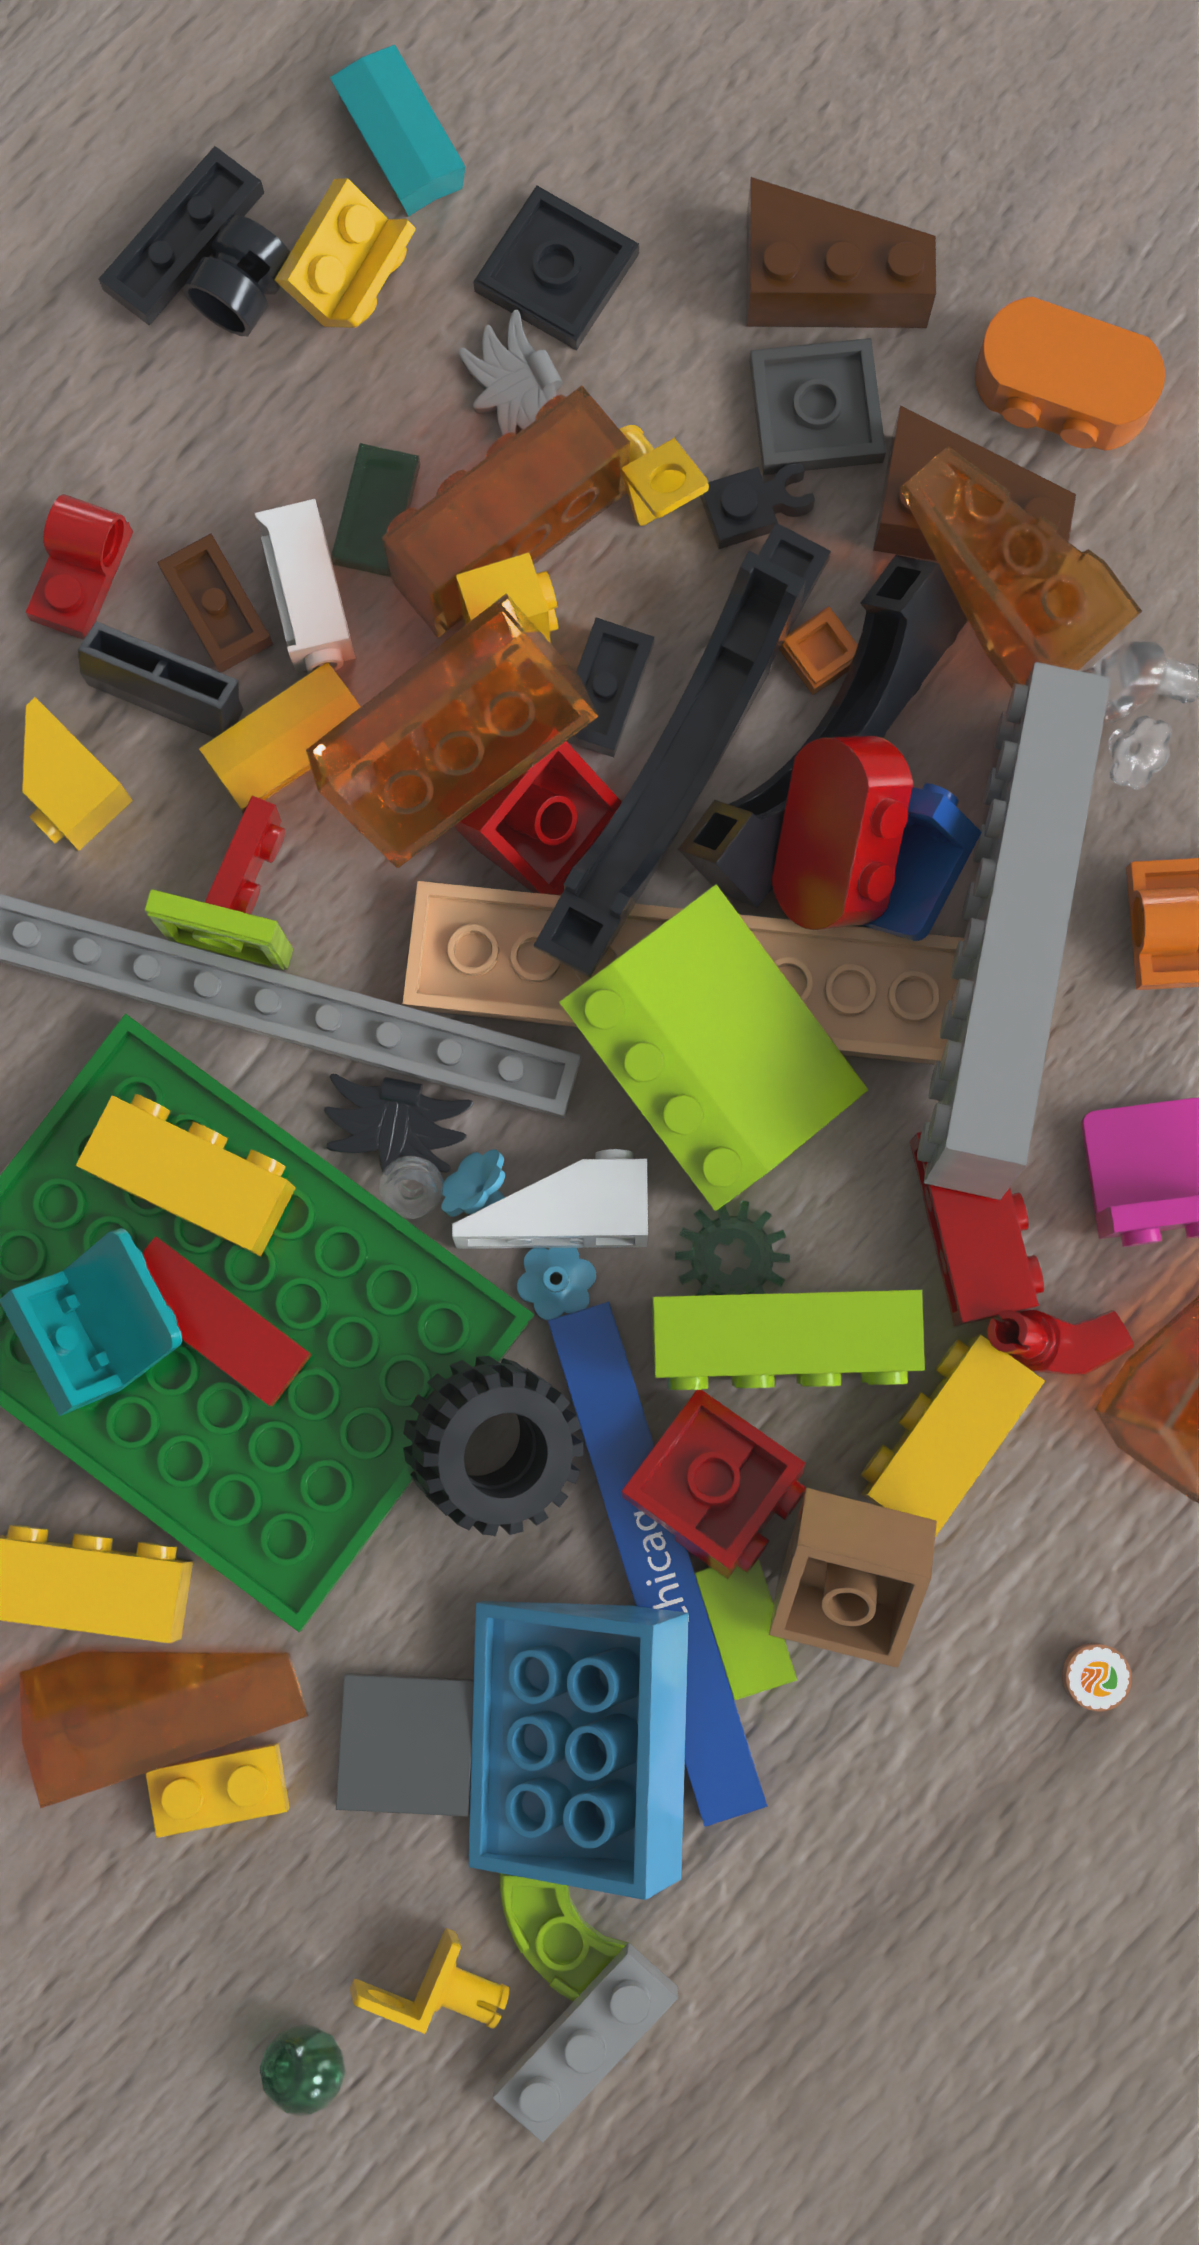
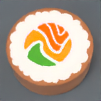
(1096, 1677)

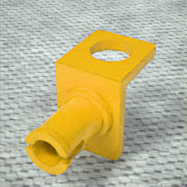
(659, 477)
(441, 1986)

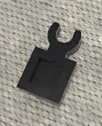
(745, 506)

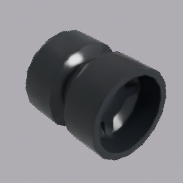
(234, 281)

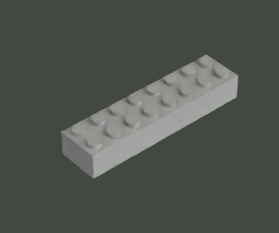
(1014, 933)

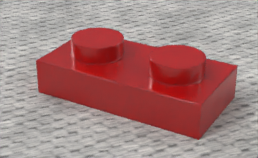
(254, 842)

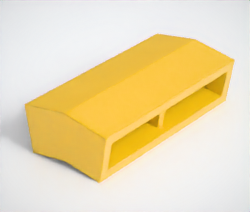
(271, 743)

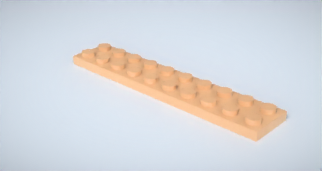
(861, 984)

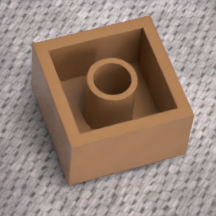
(853, 1577)

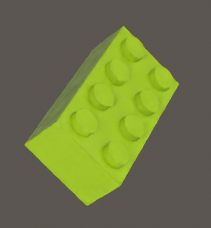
(788, 1334)

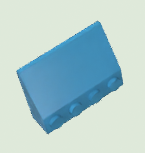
(579, 1744)

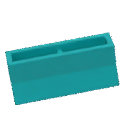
(400, 128)

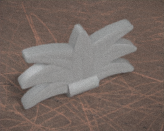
(513, 379)

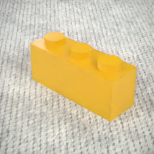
(188, 1172)
(951, 1432)
(93, 1587)

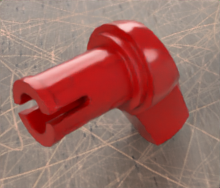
(1059, 1346)

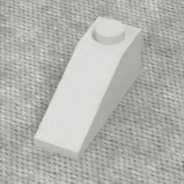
(581, 1206)

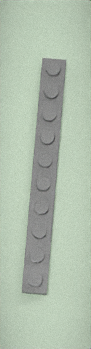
(287, 1007)

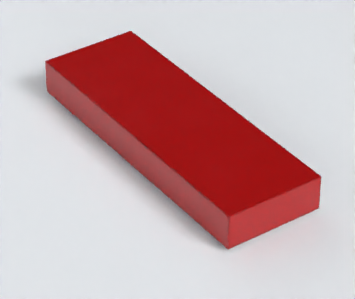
(225, 1326)

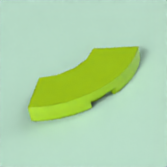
(554, 1934)

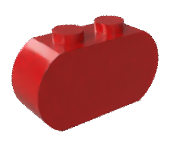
(842, 831)

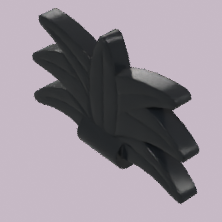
(395, 1121)

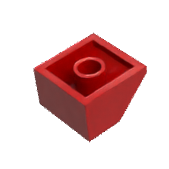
(543, 821)

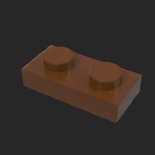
(215, 603)

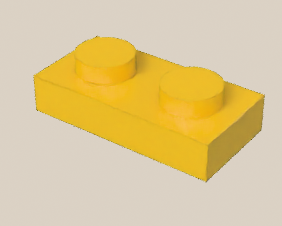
(217, 1790)

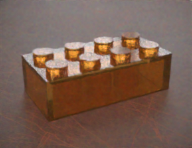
(516, 501)
(450, 732)

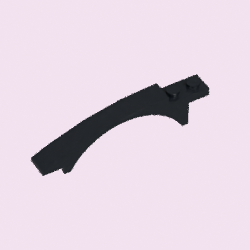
(721, 691)

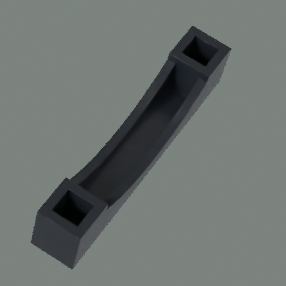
(904, 634)

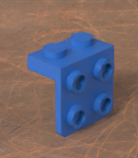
(928, 863)

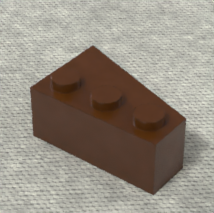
(833, 265)
(920, 440)

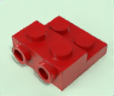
(716, 1484)

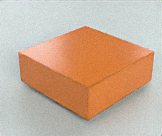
(820, 650)

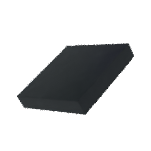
(556, 267)

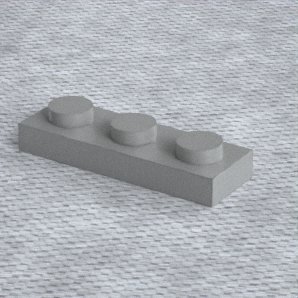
(585, 2042)

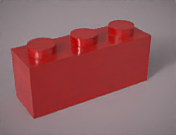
(980, 1250)

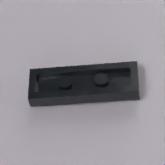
(180, 235)

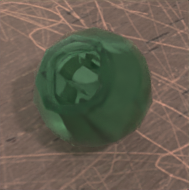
(302, 2070)

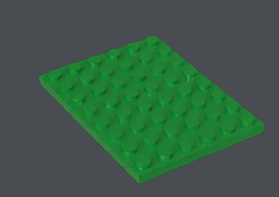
(248, 1487)

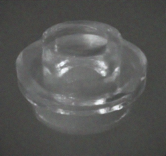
(409, 1202)

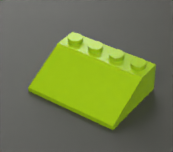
(714, 1047)

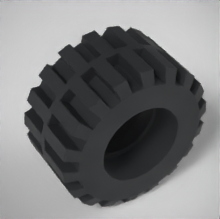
(531, 1475)

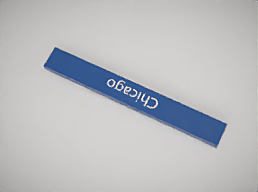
(653, 1561)

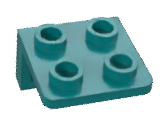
(93, 1323)

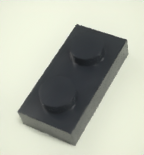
(611, 675)

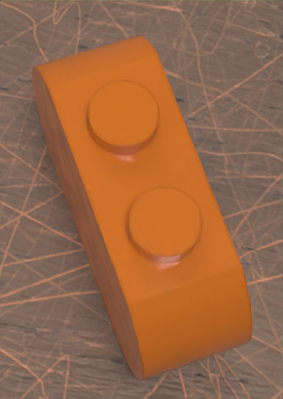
(1068, 374)

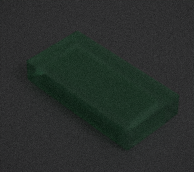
(376, 494)

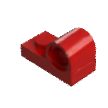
(84, 555)

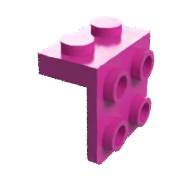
(1144, 1169)

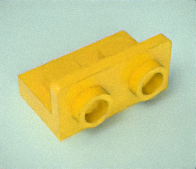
(344, 257)

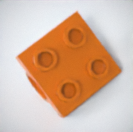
(1164, 922)

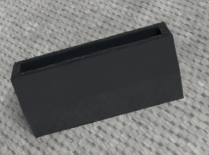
(159, 680)

